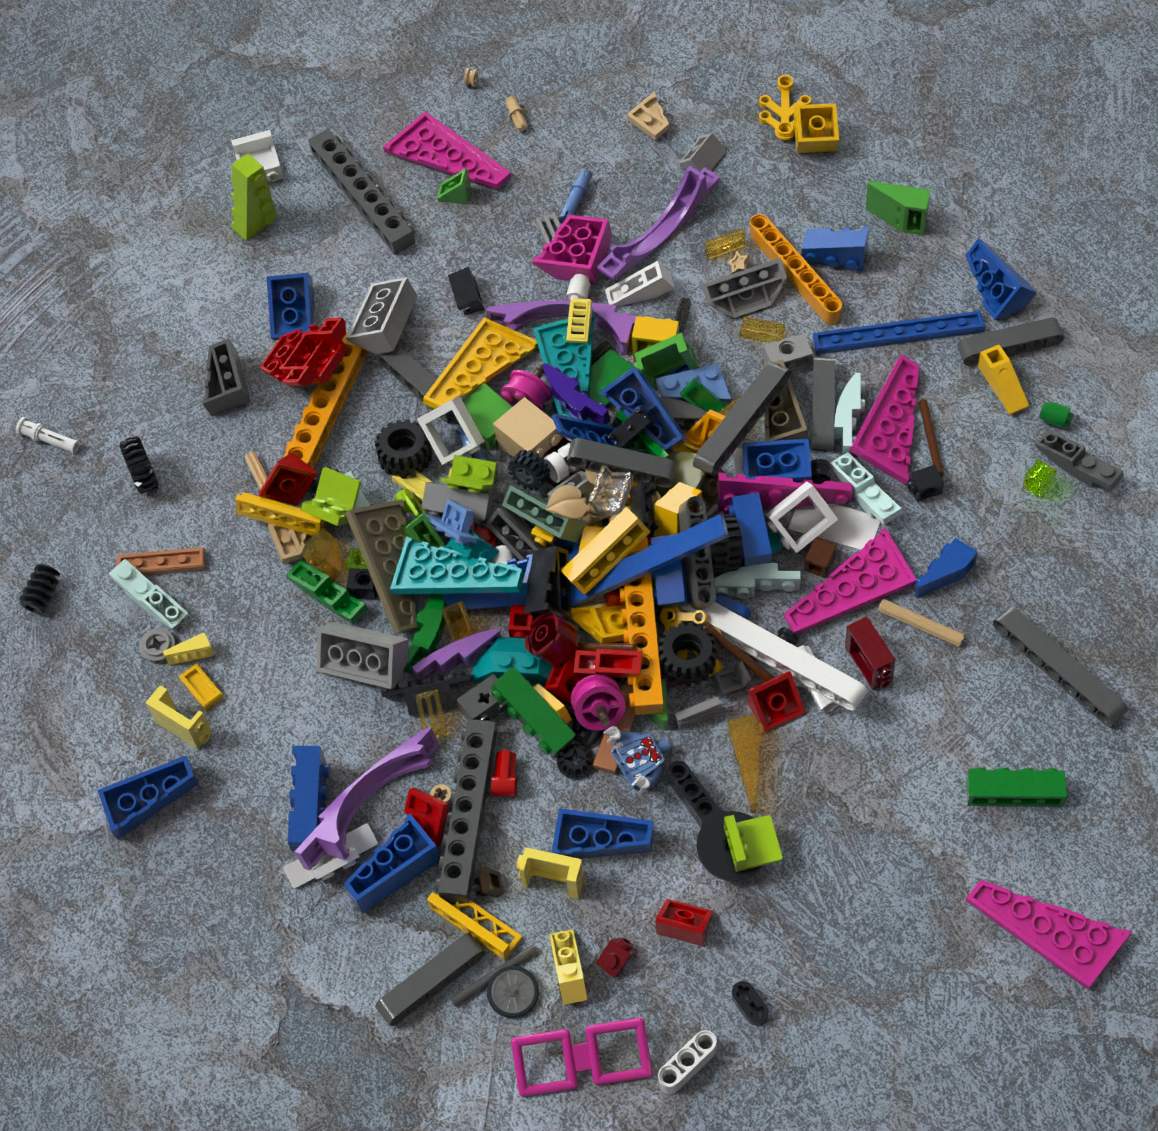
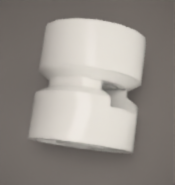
(558, 464)

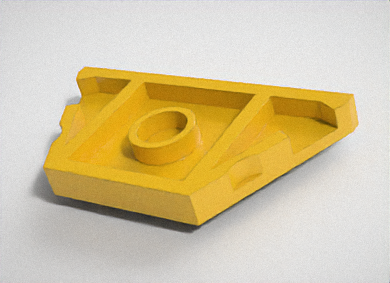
(602, 621)

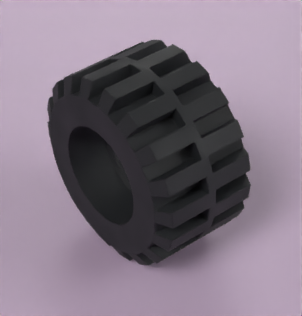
(398, 436)
(728, 552)
(687, 638)

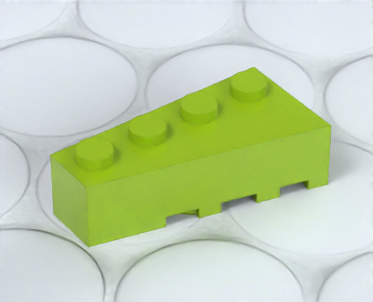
(251, 198)

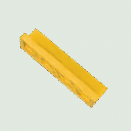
(277, 514)
(471, 925)

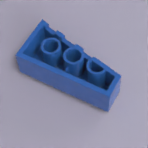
(309, 793)

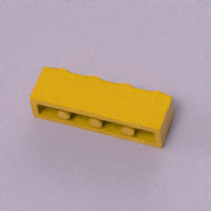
(605, 551)

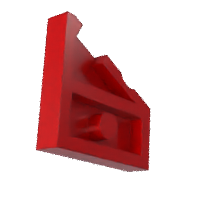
(428, 812)

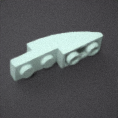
(849, 411)
(865, 491)
(762, 576)
(148, 595)

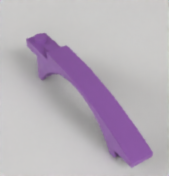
(691, 192)
(516, 315)
(331, 833)

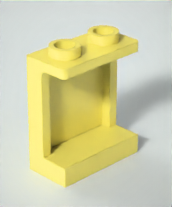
(164, 713)
(551, 867)

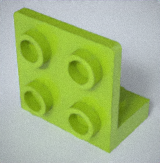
(472, 473)
(334, 497)
(752, 842)

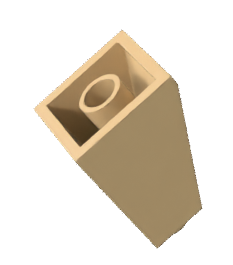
(527, 429)

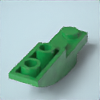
(430, 627)

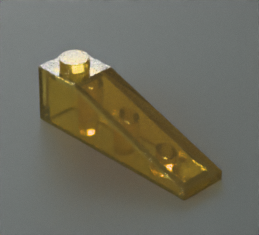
(746, 743)

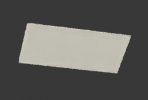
(851, 529)

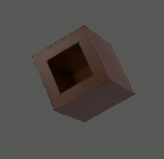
(820, 557)

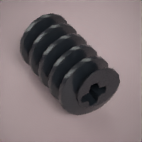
(37, 588)

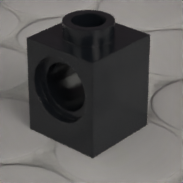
(925, 483)
(356, 579)

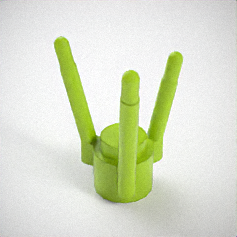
(410, 503)

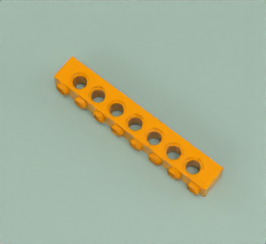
(332, 403)
(651, 700)

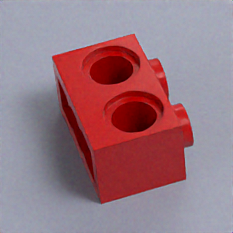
(563, 680)

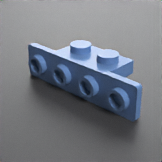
(454, 522)

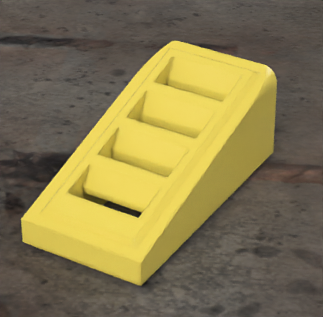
(579, 307)
(189, 650)

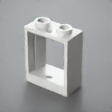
(466, 423)
(791, 501)

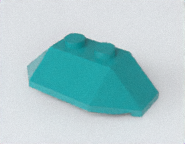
(508, 653)

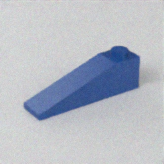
(998, 282)
(576, 428)

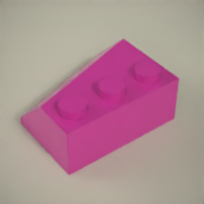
(576, 248)

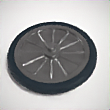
(512, 992)

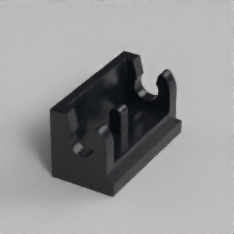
(466, 291)
(632, 428)
(642, 505)

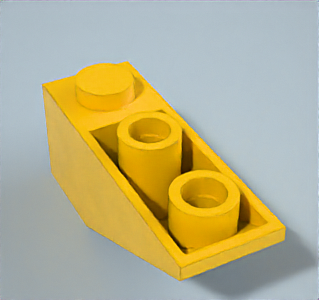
(1002, 378)

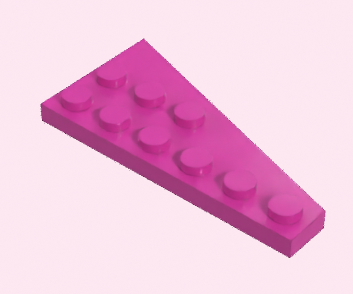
(438, 147)
(888, 428)
(775, 489)
(861, 580)
(1057, 934)

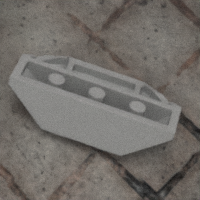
(746, 289)

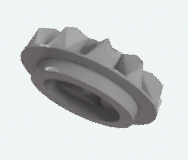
(147, 644)

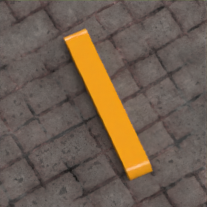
(797, 270)

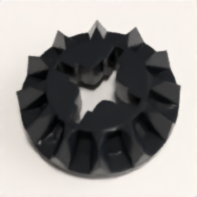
(582, 768)

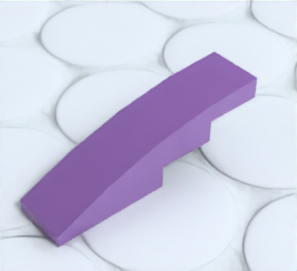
(458, 652)

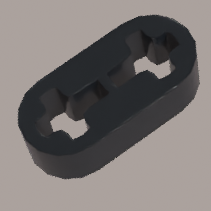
(754, 999)

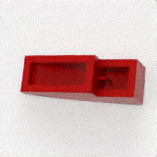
(608, 662)

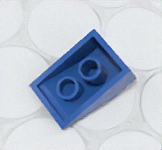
(290, 303)
(778, 459)

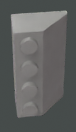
(383, 315)
(361, 654)

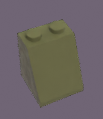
(693, 477)

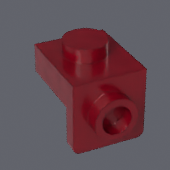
(616, 956)

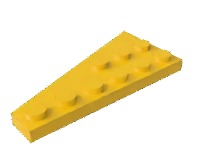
(482, 357)

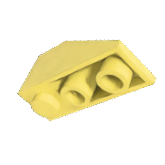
(568, 967)

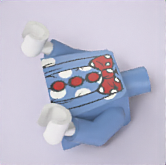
(638, 756)

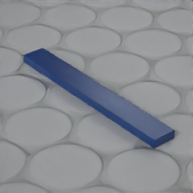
(898, 332)
(654, 558)

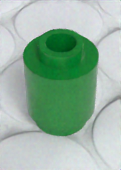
(1056, 414)

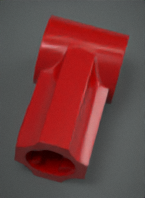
(504, 782)

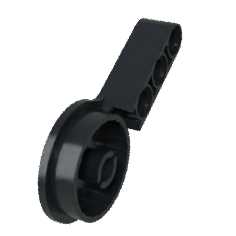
(711, 837)

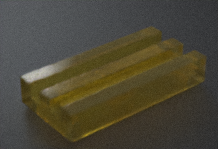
(724, 244)
(762, 327)
(421, 712)

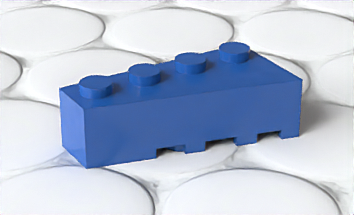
(632, 392)
(488, 600)
(145, 794)
(599, 835)
(392, 865)

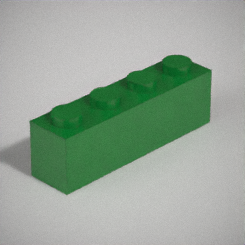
(532, 711)
(1016, 787)

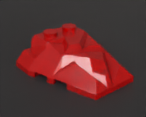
(307, 356)

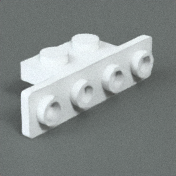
(356, 843)

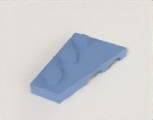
(709, 376)

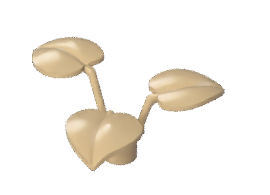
(569, 503)

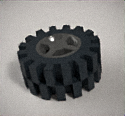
(529, 470)

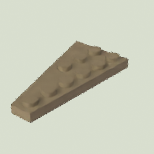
(381, 541)

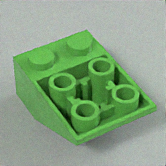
(899, 205)

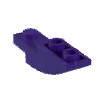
(568, 394)

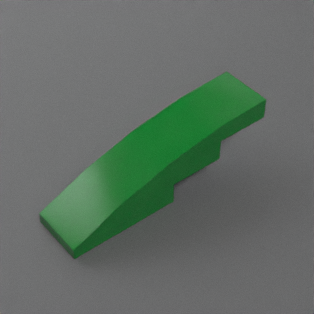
(326, 592)

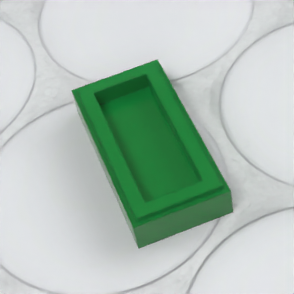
(702, 397)

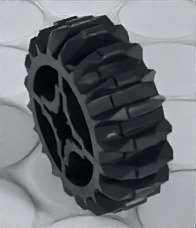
(139, 465)

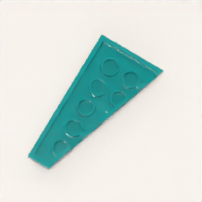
(570, 358)
(446, 571)

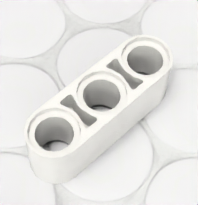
(685, 1073)

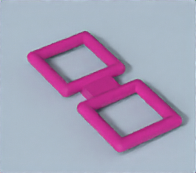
(581, 1057)

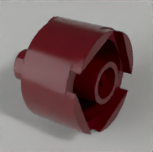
(552, 639)

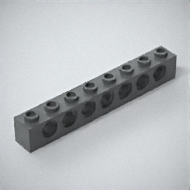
(362, 191)
(460, 888)

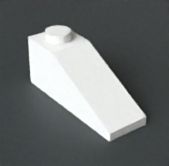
(641, 286)

